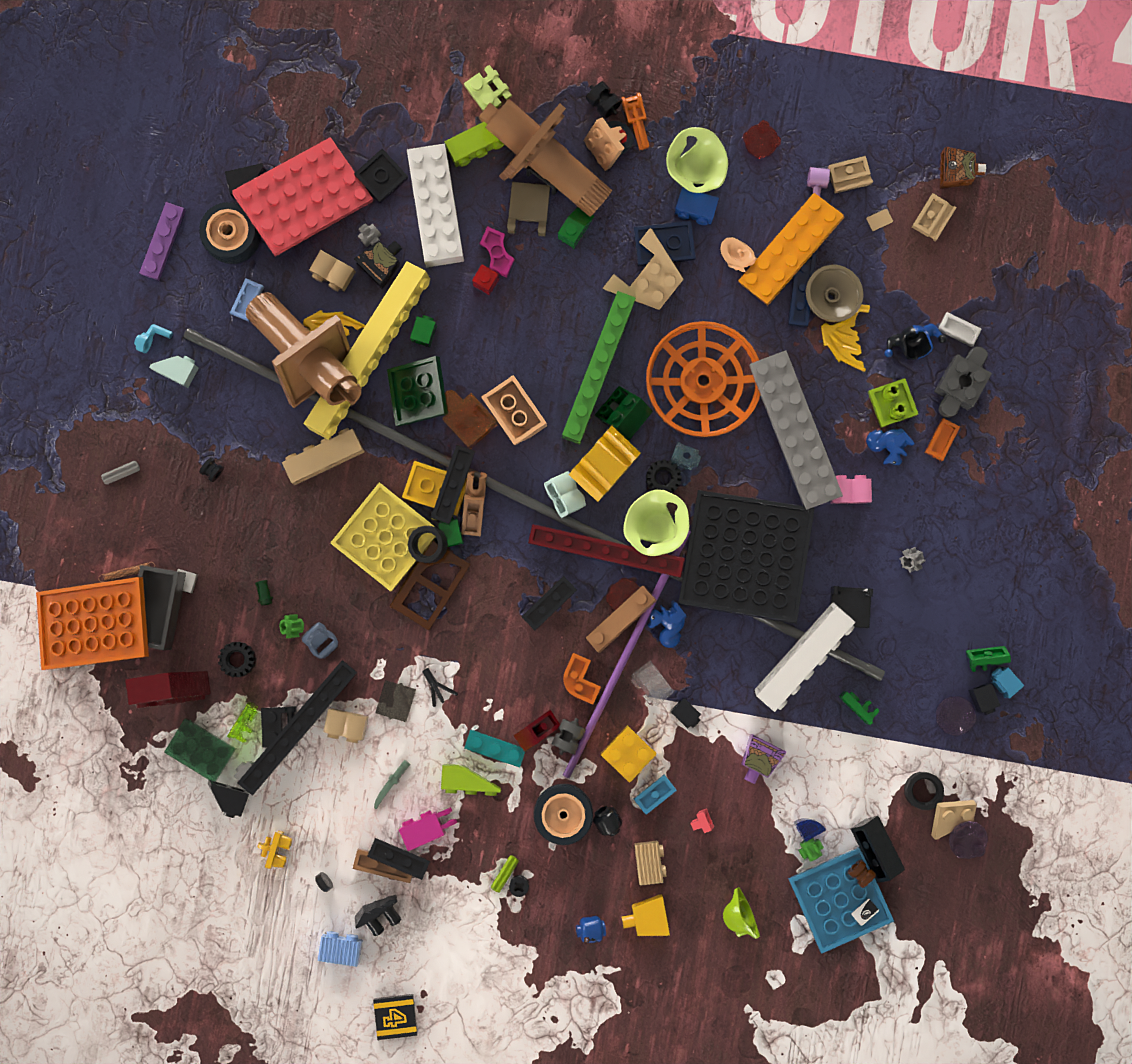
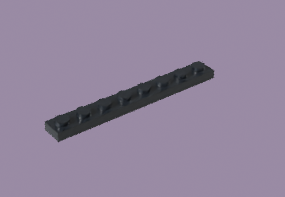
(297, 728)

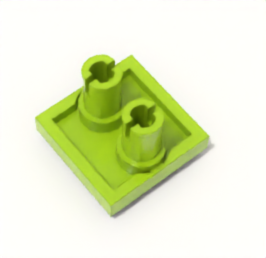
(892, 403)

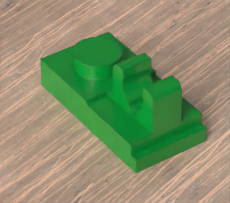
(987, 656)
(851, 701)

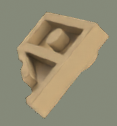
(950, 815)

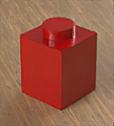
(485, 279)

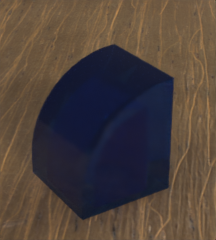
(809, 828)

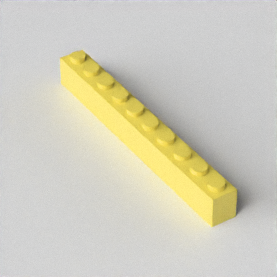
(372, 343)

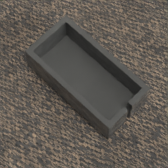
(162, 603)

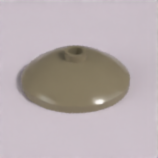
(839, 283)

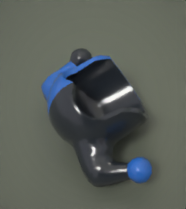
(914, 341)

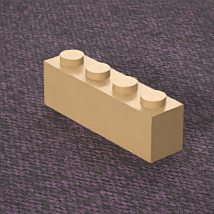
(323, 456)

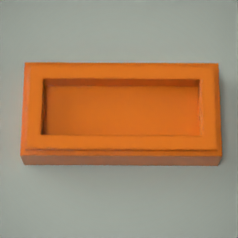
(942, 439)

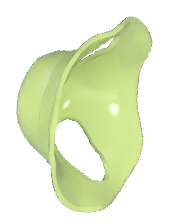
(702, 164)
(651, 521)

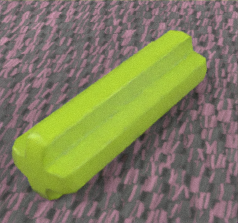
(504, 874)

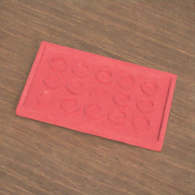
(302, 196)

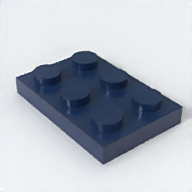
(675, 238)

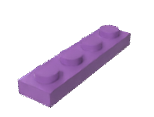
(162, 241)

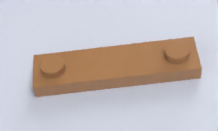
(621, 619)

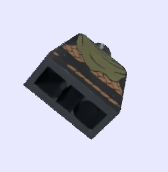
(379, 262)

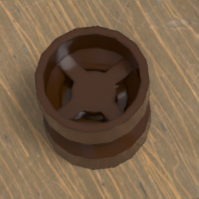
(860, 872)

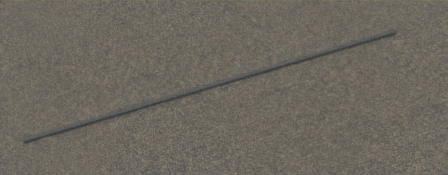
(201, 340)

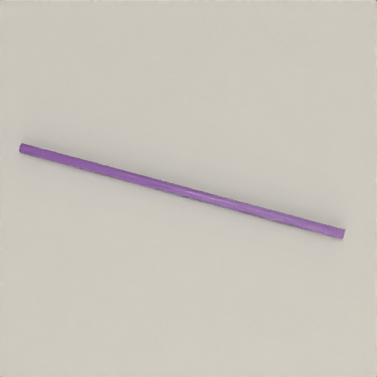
(618, 670)

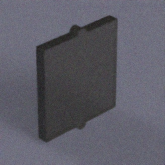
(395, 701)

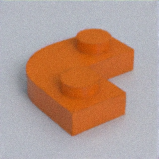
(574, 679)

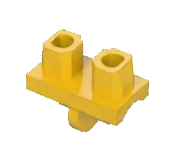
(279, 841)

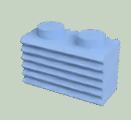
(340, 949)

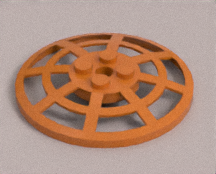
(702, 367)

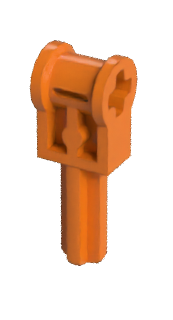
(635, 116)

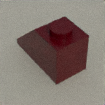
(537, 730)

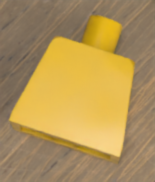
(648, 917)

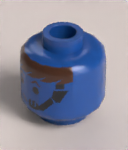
(591, 929)

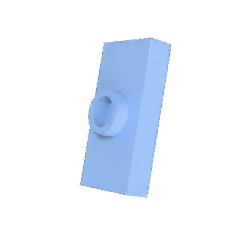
(246, 294)

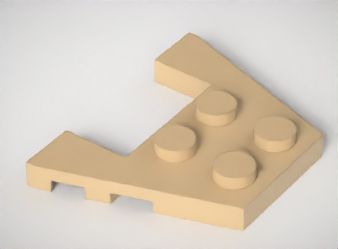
(655, 281)

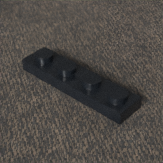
(453, 485)

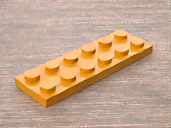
(791, 249)

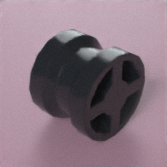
(211, 470)
(519, 882)

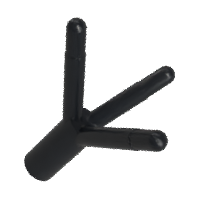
(434, 687)

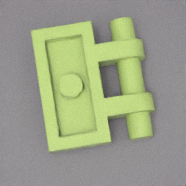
(481, 91)

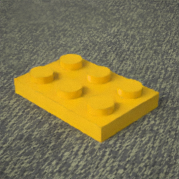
(425, 485)

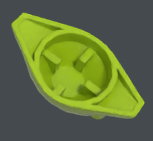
(739, 916)

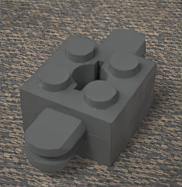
(963, 382)

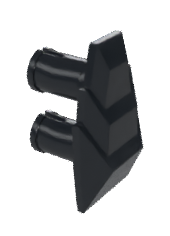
(369, 913)

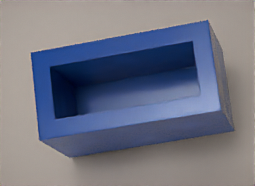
(696, 207)

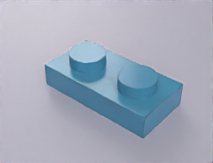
(655, 794)

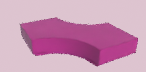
(493, 242)

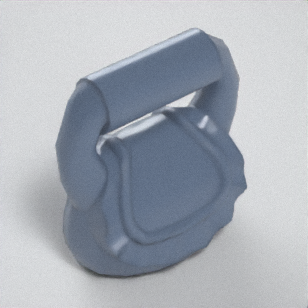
(316, 636)

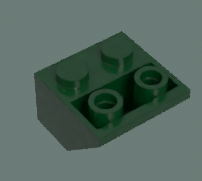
(624, 412)

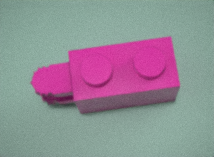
(424, 829)

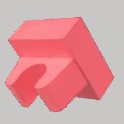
(703, 821)

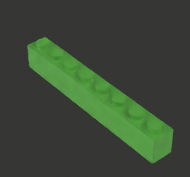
(598, 367)

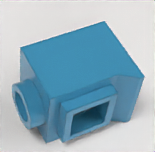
(1006, 682)

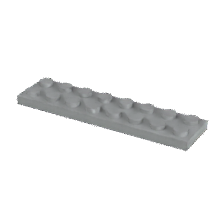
(795, 430)

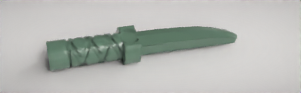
(393, 779)

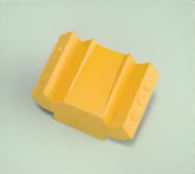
(604, 463)

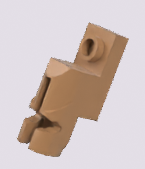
(473, 505)

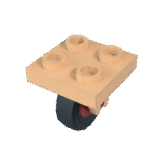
(608, 141)

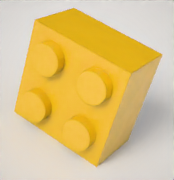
(628, 753)

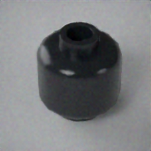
(607, 821)

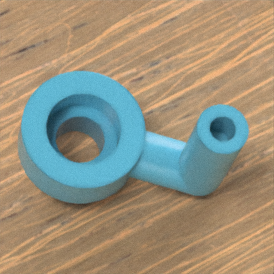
(144, 341)

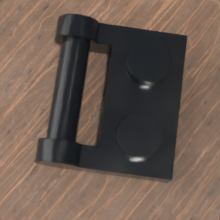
(272, 722)

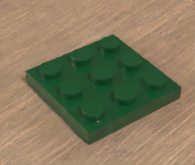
(417, 391)

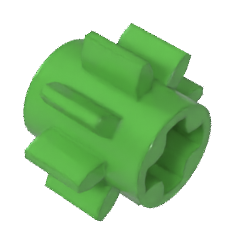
(291, 626)
(811, 849)

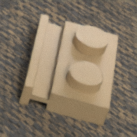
(850, 174)
(933, 217)

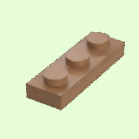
(372, 866)

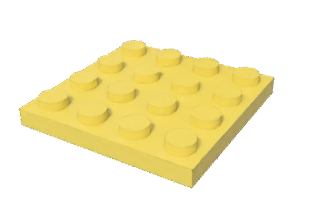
(379, 536)

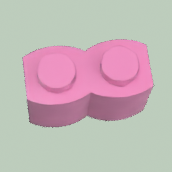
(854, 490)

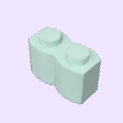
(565, 494)

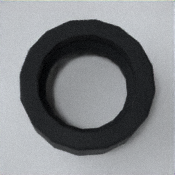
(413, 544)
(908, 790)

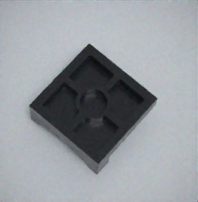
(854, 602)

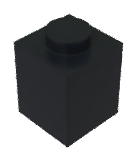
(984, 698)
(686, 713)

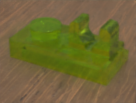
(248, 714)

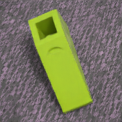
(462, 778)

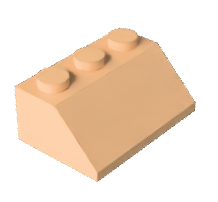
(514, 410)

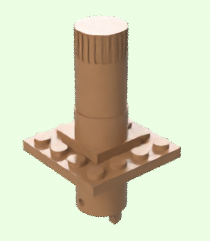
(544, 154)
(307, 358)

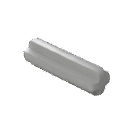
(120, 472)

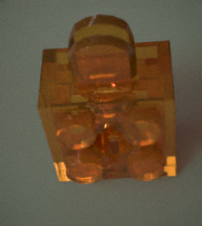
(468, 418)

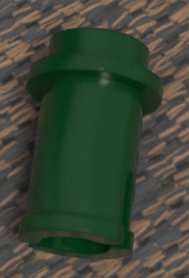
(263, 593)

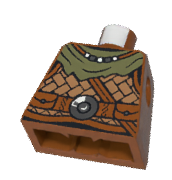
(959, 168)

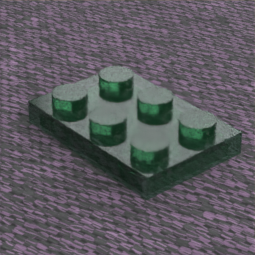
(200, 750)

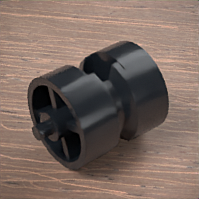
(603, 99)

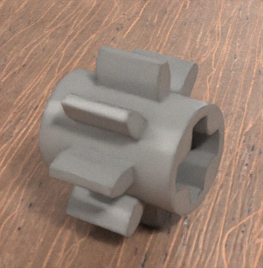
(369, 235)
(912, 559)

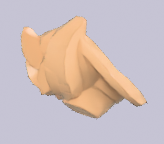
(737, 254)

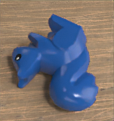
(893, 441)
(673, 622)

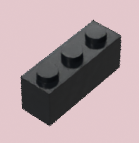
(877, 849)

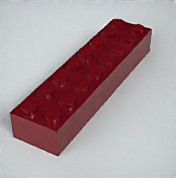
(167, 688)

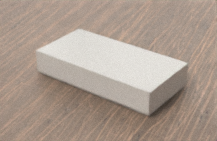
(959, 329)

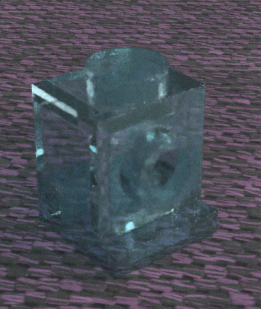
(678, 458)

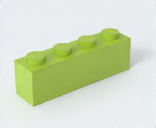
(471, 144)

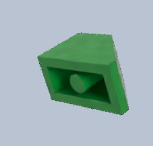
(574, 227)

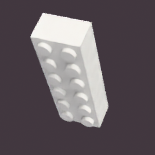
(435, 205)
(804, 657)

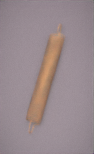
(118, 574)

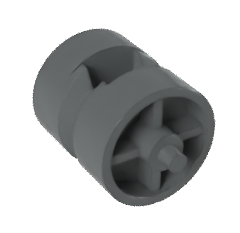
(569, 735)

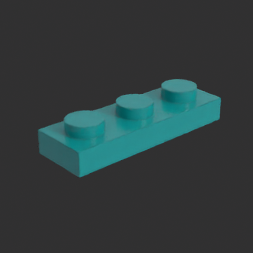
(494, 748)

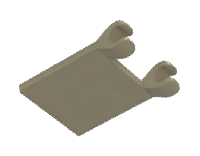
(528, 203)

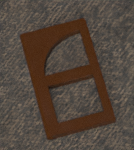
(415, 576)

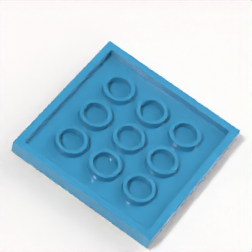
(832, 895)

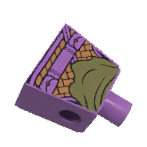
(760, 758)

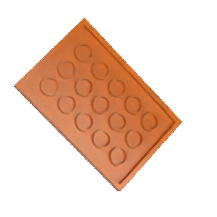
(92, 624)

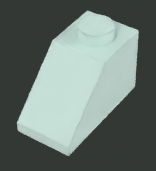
(177, 369)

